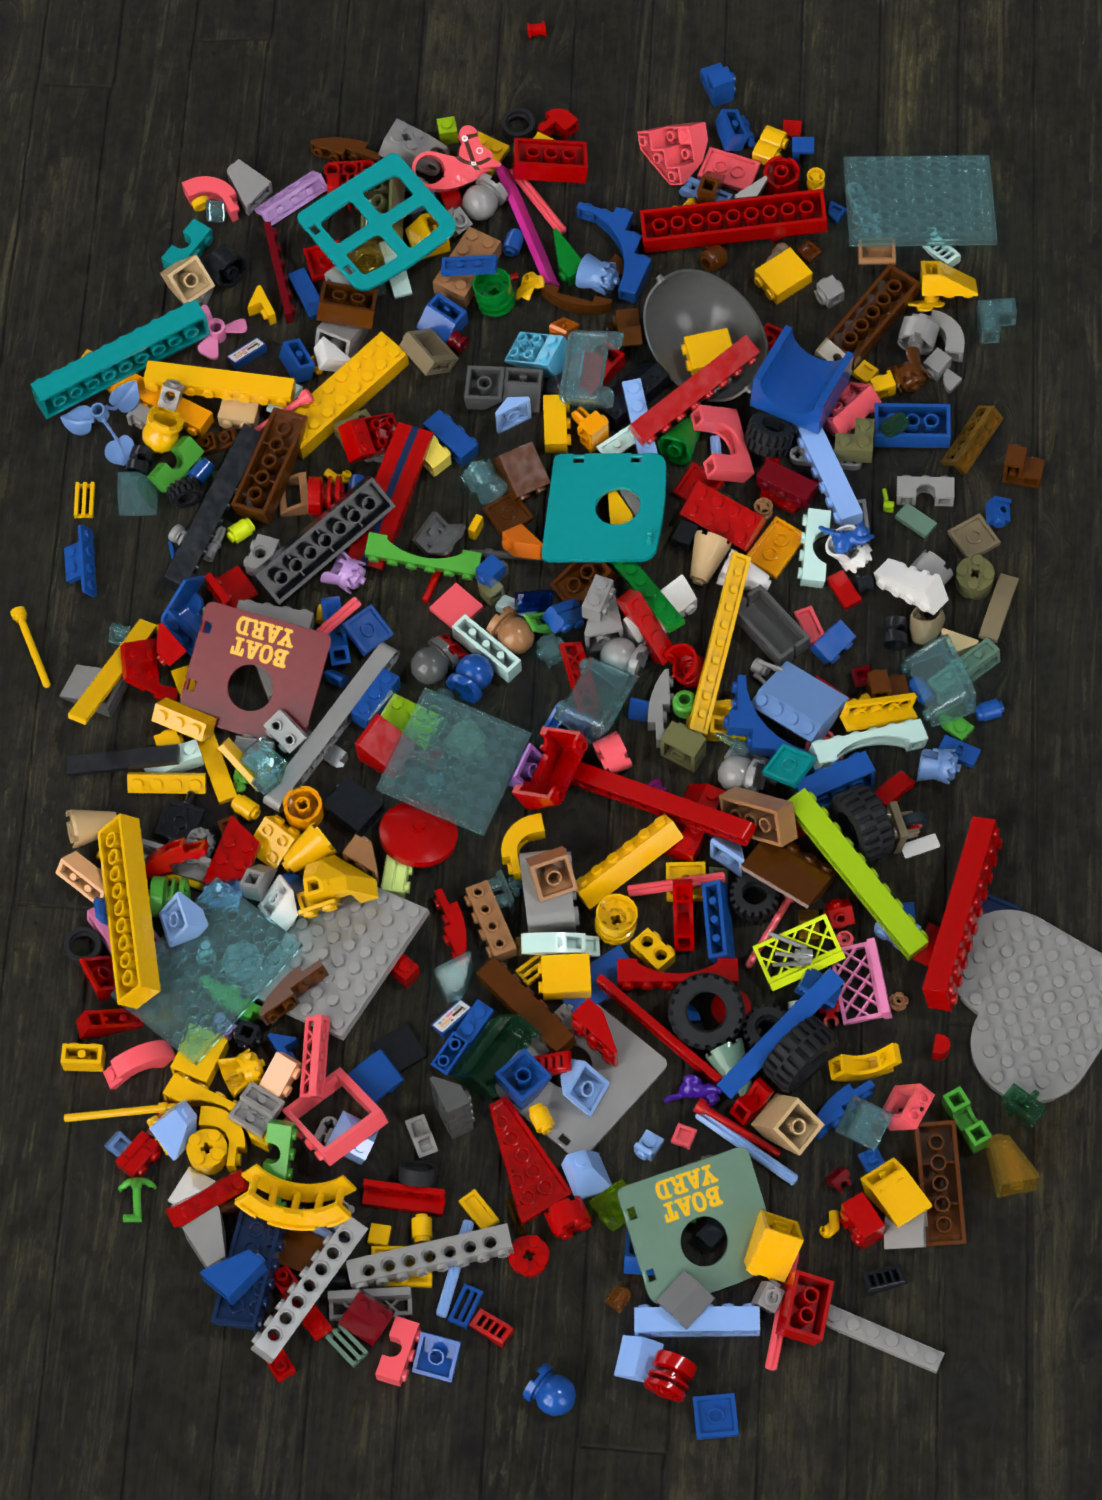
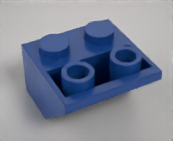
(443, 317)

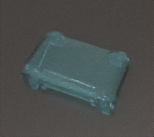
(586, 367)
(941, 681)
(595, 698)

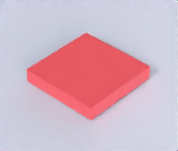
(455, 604)

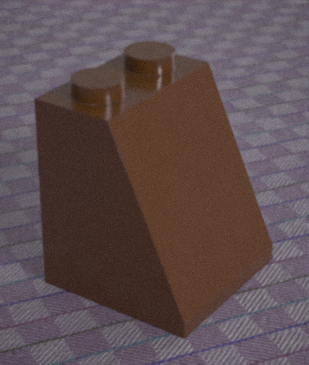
(522, 471)

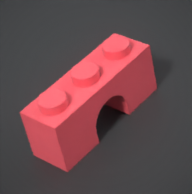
(394, 1369)

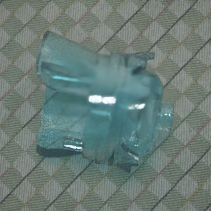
(482, 478)

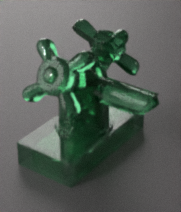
(1023, 1104)

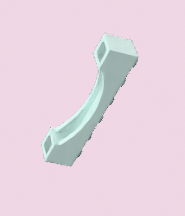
(906, 735)

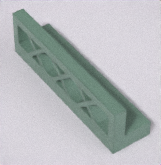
(980, 658)

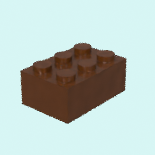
(346, 305)

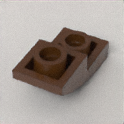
(216, 443)

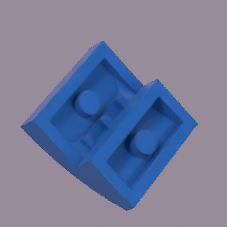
(377, 1076)

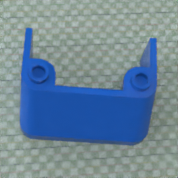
(183, 613)

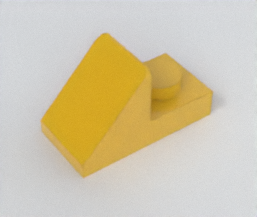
(260, 304)

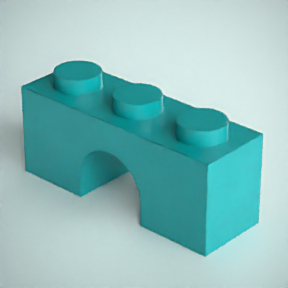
(197, 235)

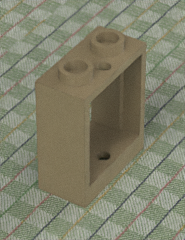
(442, 359)

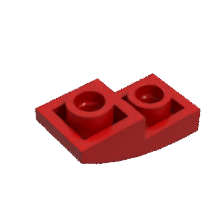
(451, 199)
(894, 788)
(925, 955)
(281, 1366)

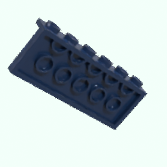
(250, 1308)

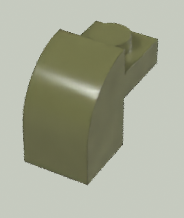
(494, 594)

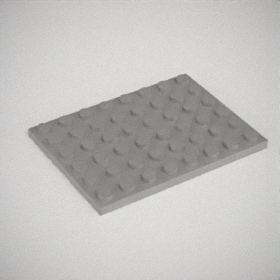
(358, 951)

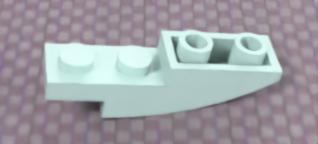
(559, 943)

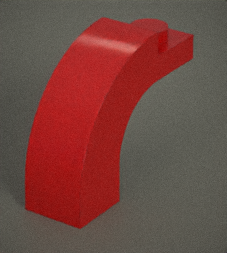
(683, 914)

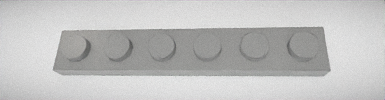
(884, 1339)

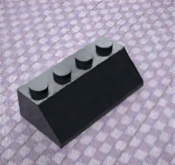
(654, 382)

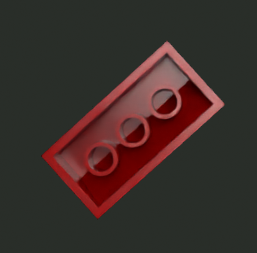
(550, 160)
(694, 839)

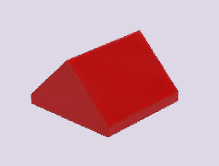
(100, 975)

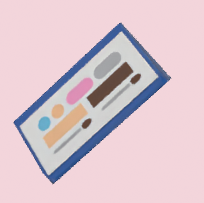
(247, 353)
(451, 1019)

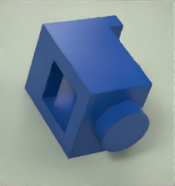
(998, 511)

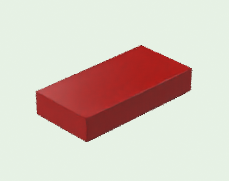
(844, 590)

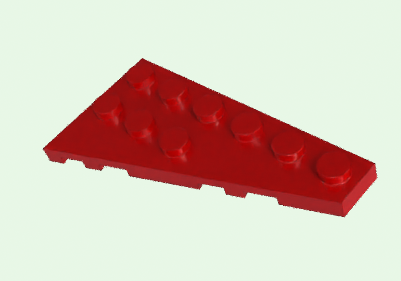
(530, 1171)

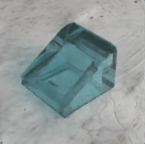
(215, 211)

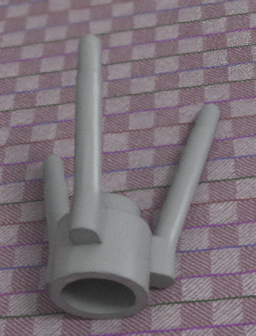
(762, 668)
(801, 955)

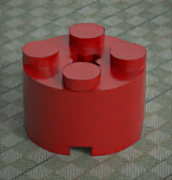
(782, 175)
(568, 1217)

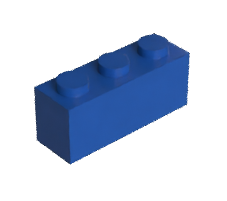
(453, 437)
(375, 698)

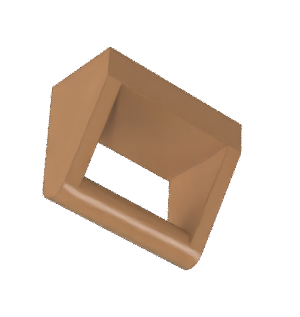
(877, 255)
(301, 508)

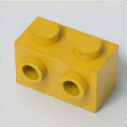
(83, 1057)

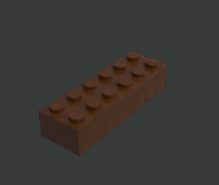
(875, 313)

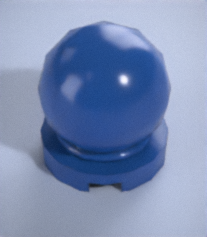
(472, 675)
(553, 1393)

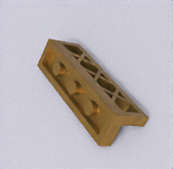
(974, 439)

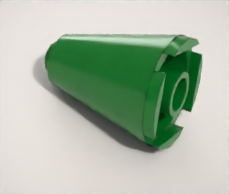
(679, 442)

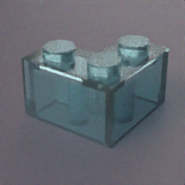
(992, 315)
(266, 765)

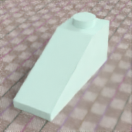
(399, 284)
(189, 759)

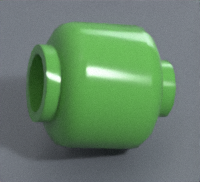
(683, 703)

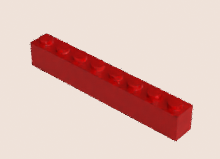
(694, 390)

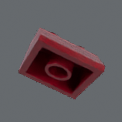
(366, 1317)

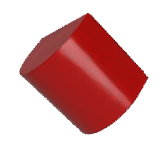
(941, 1047)

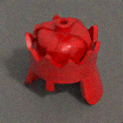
(686, 664)

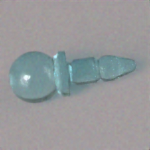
(738, 746)

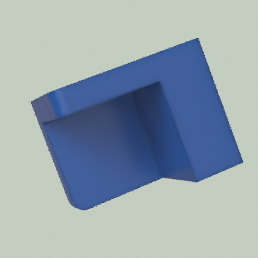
(802, 145)

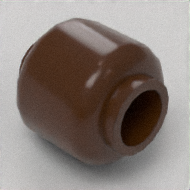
(714, 257)

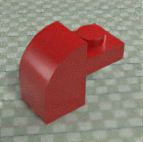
(559, 121)
(753, 1102)

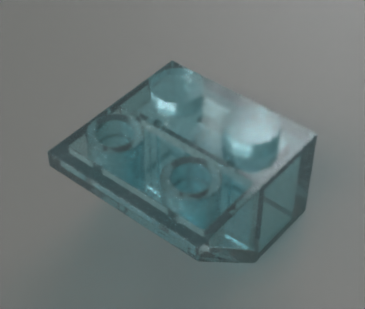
(864, 1123)

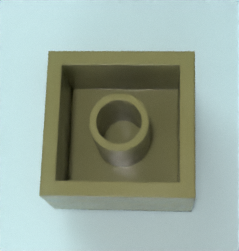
(683, 746)

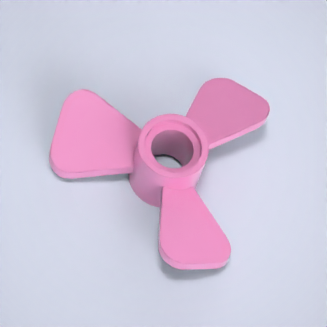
(210, 345)

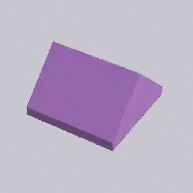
(526, 766)

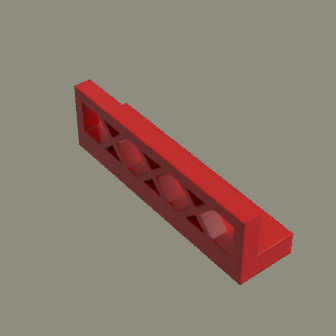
(575, 656)
(404, 1197)

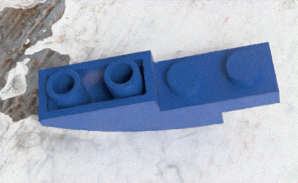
(463, 1038)
(835, 1107)

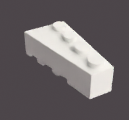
(911, 585)

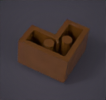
(628, 323)
(1022, 469)
(881, 685)

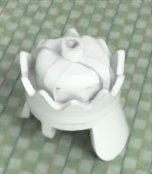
(852, 559)

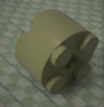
(974, 577)

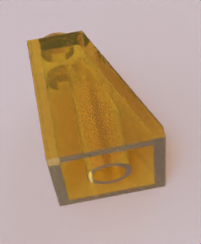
(1010, 1167)

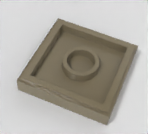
(974, 536)

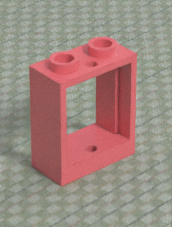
(905, 1106)

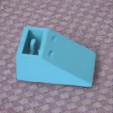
(538, 352)

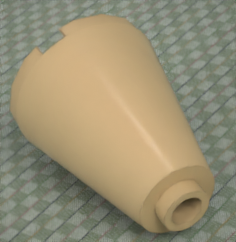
(706, 556)
(85, 825)

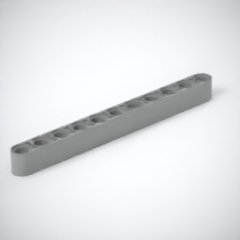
(330, 726)

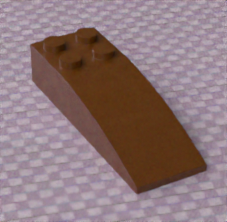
(270, 466)
(940, 1181)

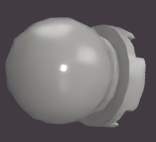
(483, 198)
(624, 655)
(742, 773)

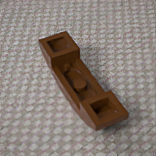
(576, 305)

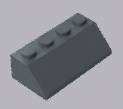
(453, 1106)

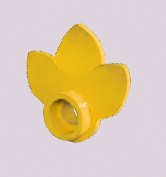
(529, 282)
(927, 304)

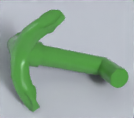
(136, 1185)

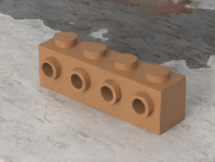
(491, 921)

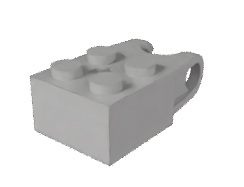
(409, 143)

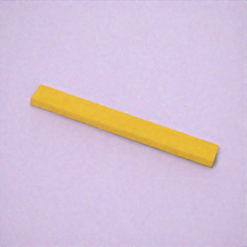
(108, 676)
(209, 750)

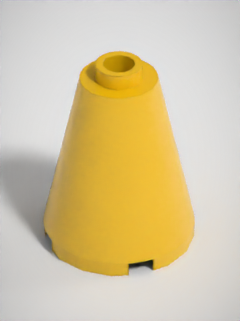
(308, 848)

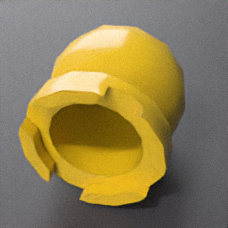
(162, 429)

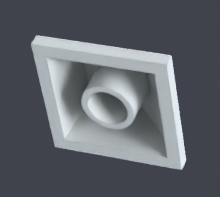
(280, 903)
(190, 1184)

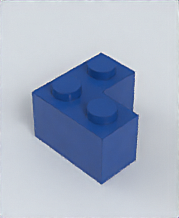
(718, 83)

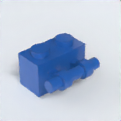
(734, 130)

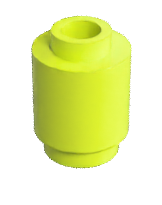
(240, 530)

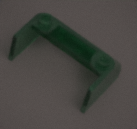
(492, 1051)

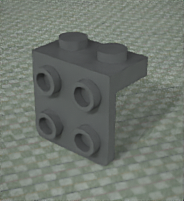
(438, 536)

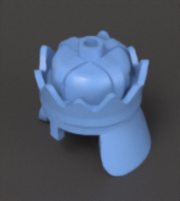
(597, 274)
(938, 766)

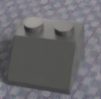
(483, 387)

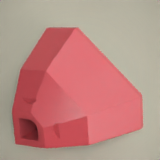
(675, 149)

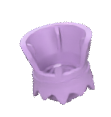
(345, 573)

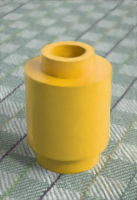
(246, 807)
(541, 1118)
(421, 1228)

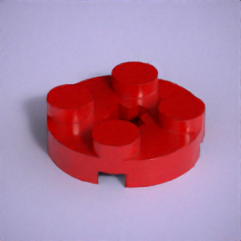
(533, 1245)

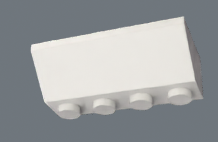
(679, 595)

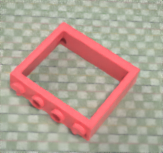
(349, 1139)

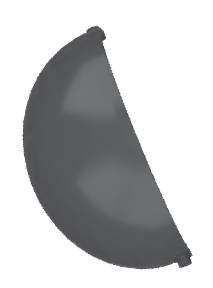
(698, 303)

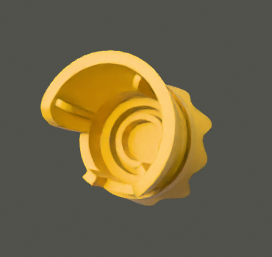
(241, 1070)

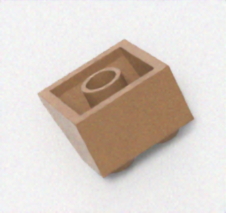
(361, 855)
(551, 873)

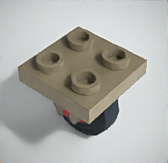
(905, 824)

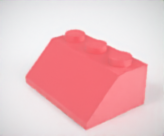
(854, 403)

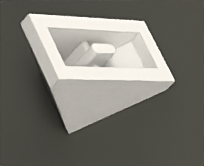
(329, 356)

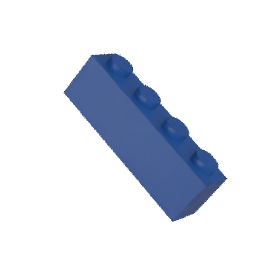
(718, 920)

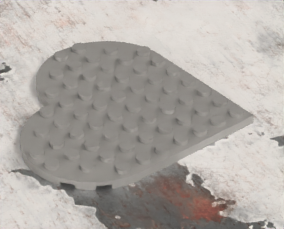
(1033, 1004)

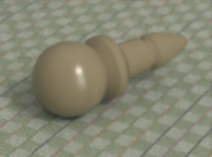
(780, 247)

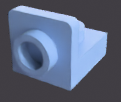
(648, 1146)

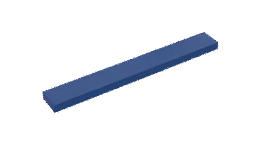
(803, 1008)

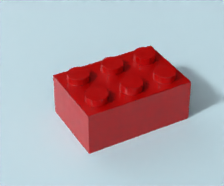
(805, 1307)

